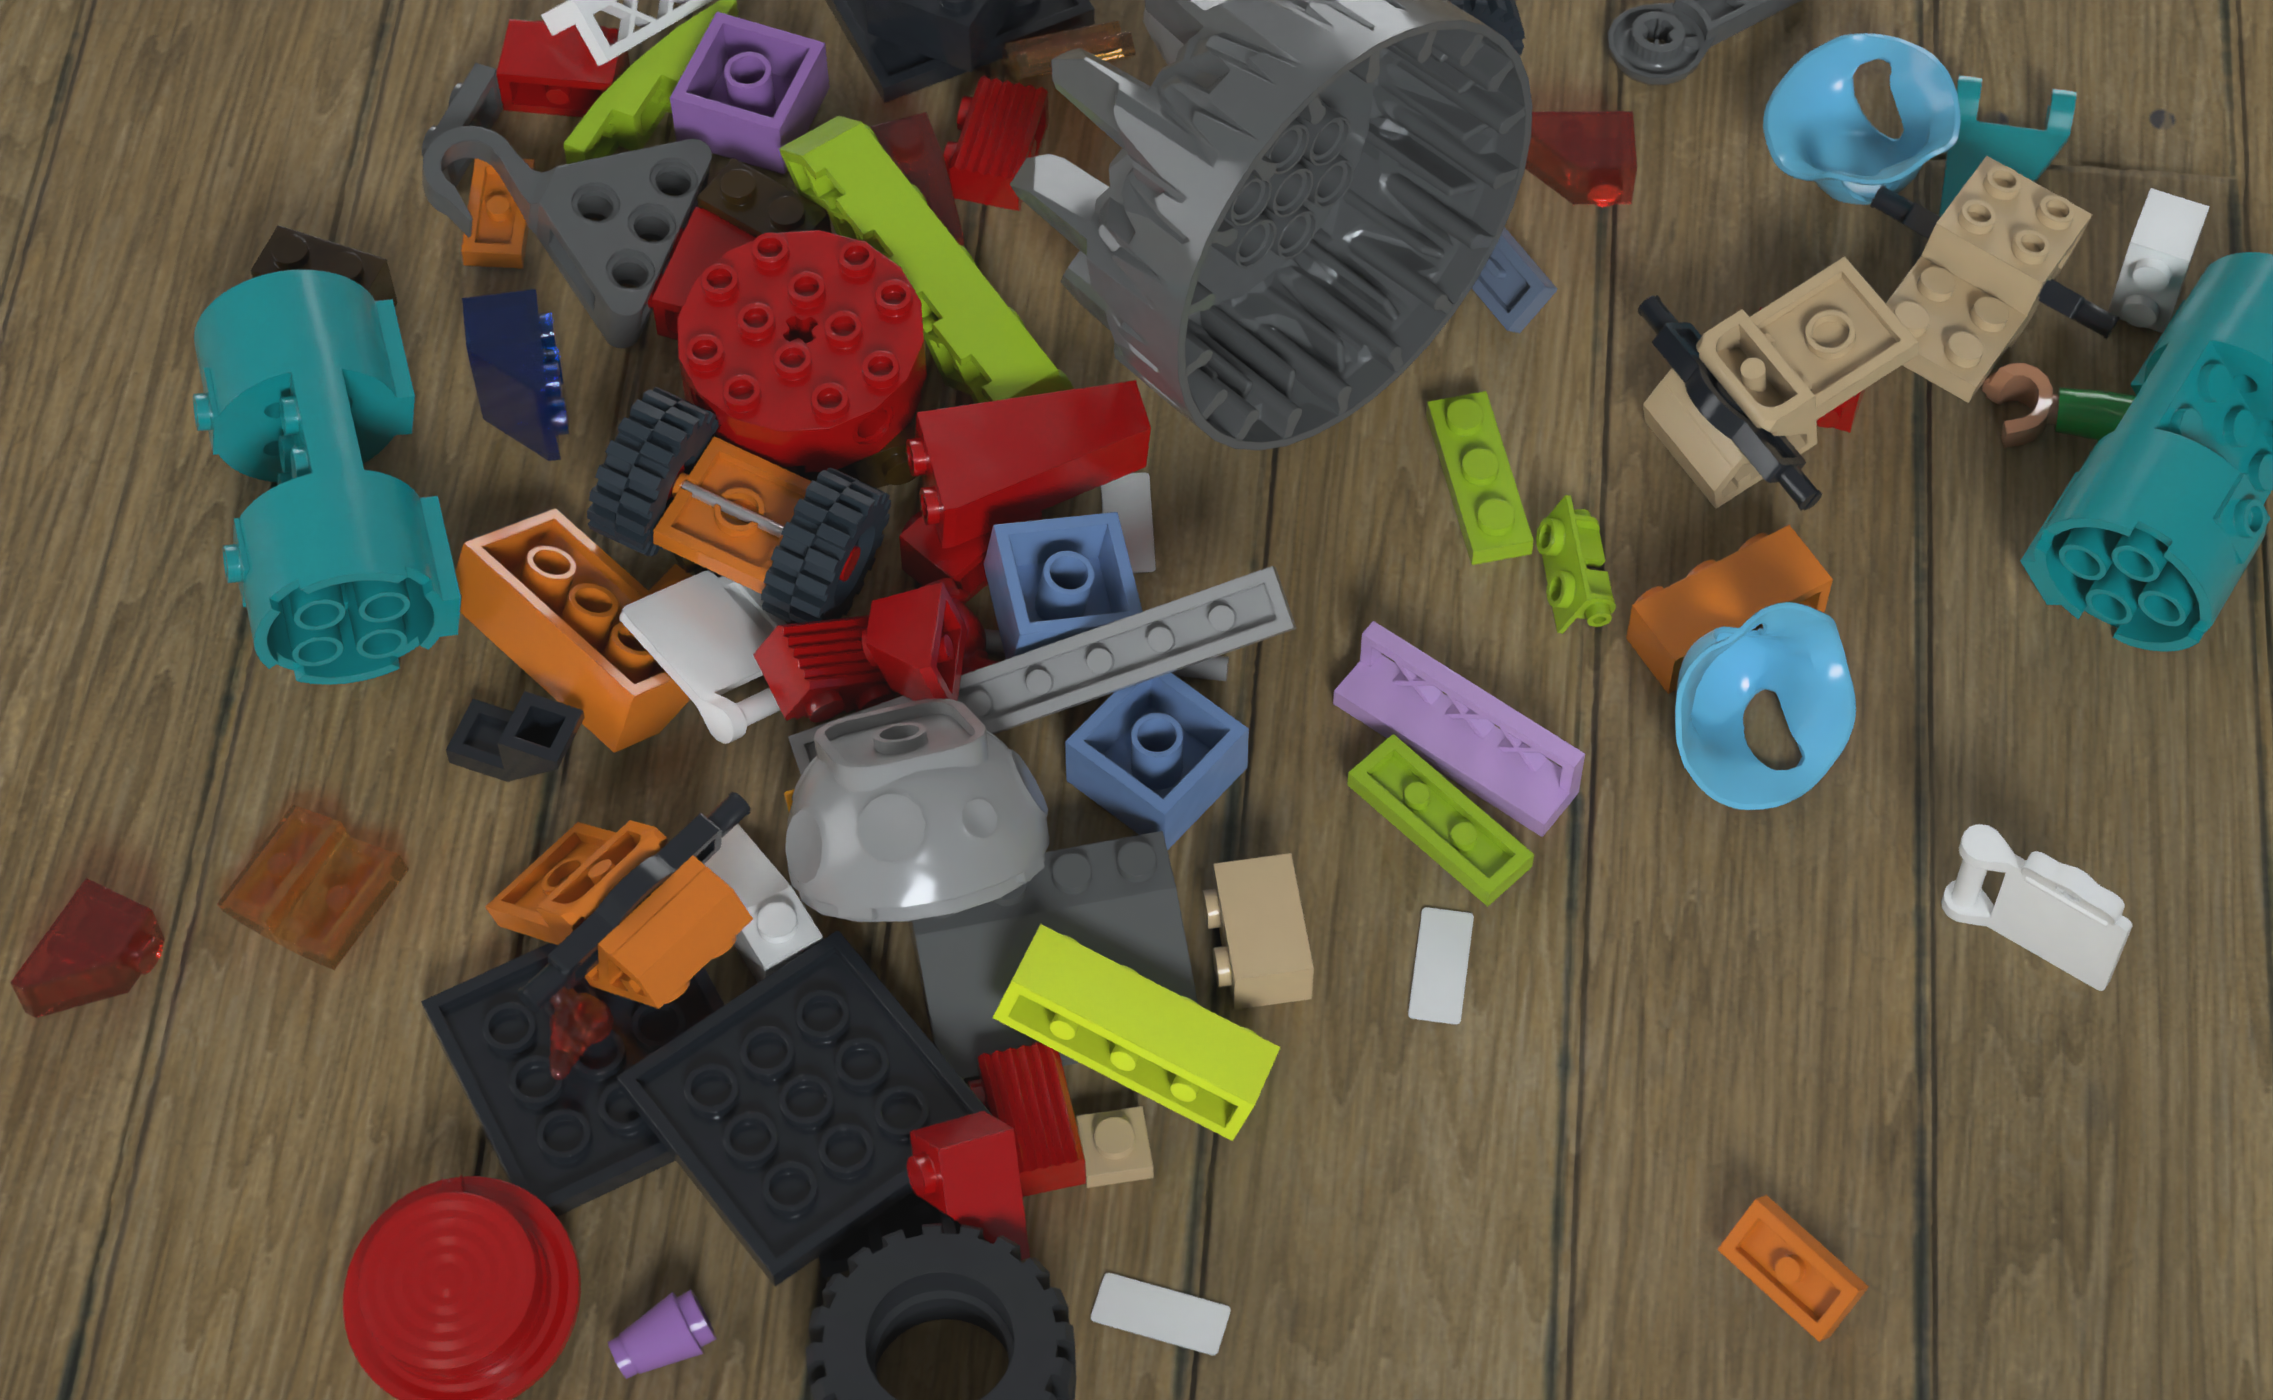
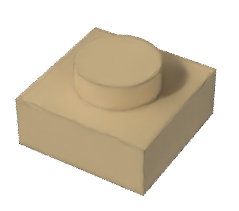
(1115, 1146)

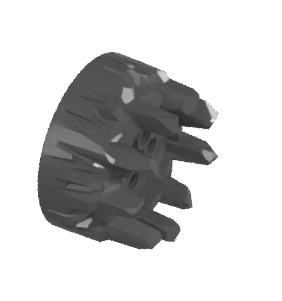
(1288, 201)

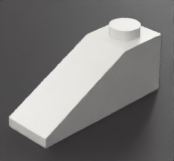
(780, 922)

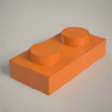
(497, 223)
(1792, 1268)

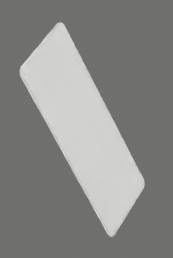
(1132, 501)
(1441, 965)
(1160, 1313)

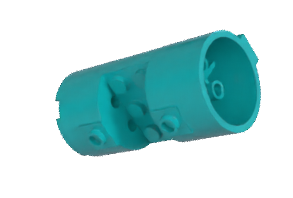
(2179, 489)
(336, 557)

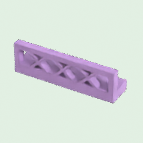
(1459, 732)

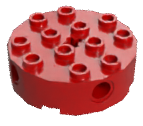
(804, 348)

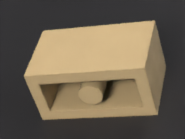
(1260, 930)

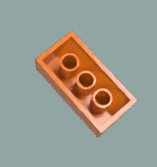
(555, 612)

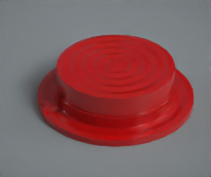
(462, 1292)

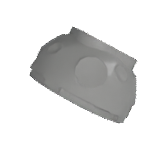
(913, 816)

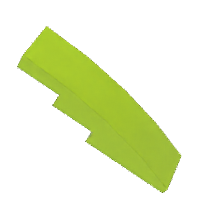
(641, 95)

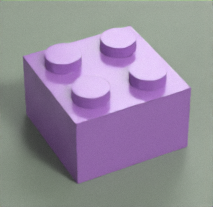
(750, 90)

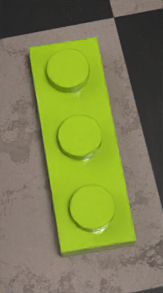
(1479, 478)
(1440, 820)

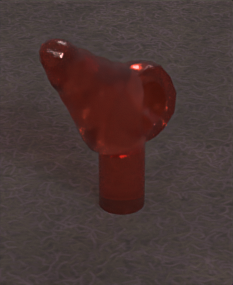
(574, 1026)

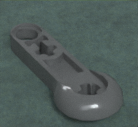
(1688, 30)

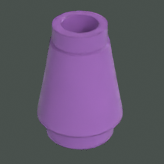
(663, 1335)

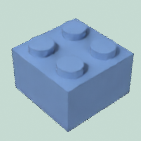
(1058, 579)
(1157, 756)

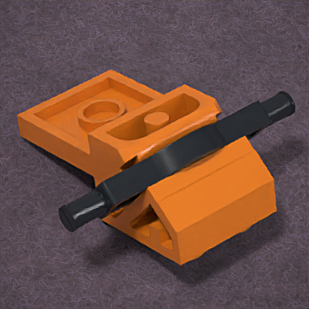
(627, 908)

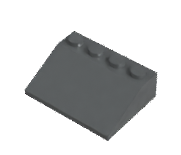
(1102, 894)

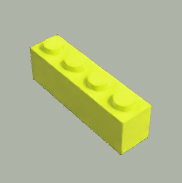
(1137, 1032)

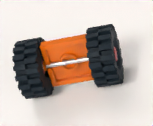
(735, 513)

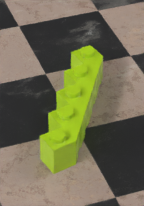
(965, 322)

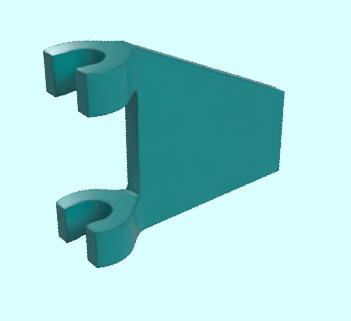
(2016, 147)

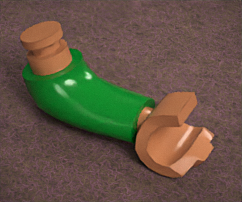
(2071, 411)

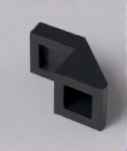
(516, 742)

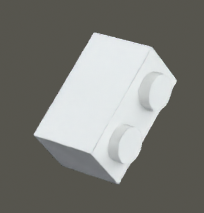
(2158, 260)

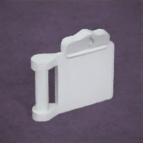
(706, 642)
(2040, 907)

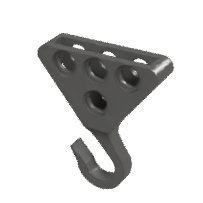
(618, 189)

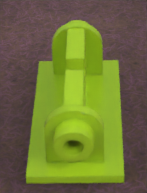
(1568, 545)

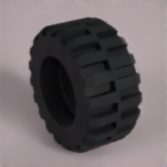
(938, 1280)

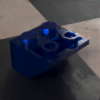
(517, 368)

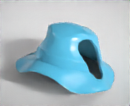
(1825, 137)
(1796, 658)

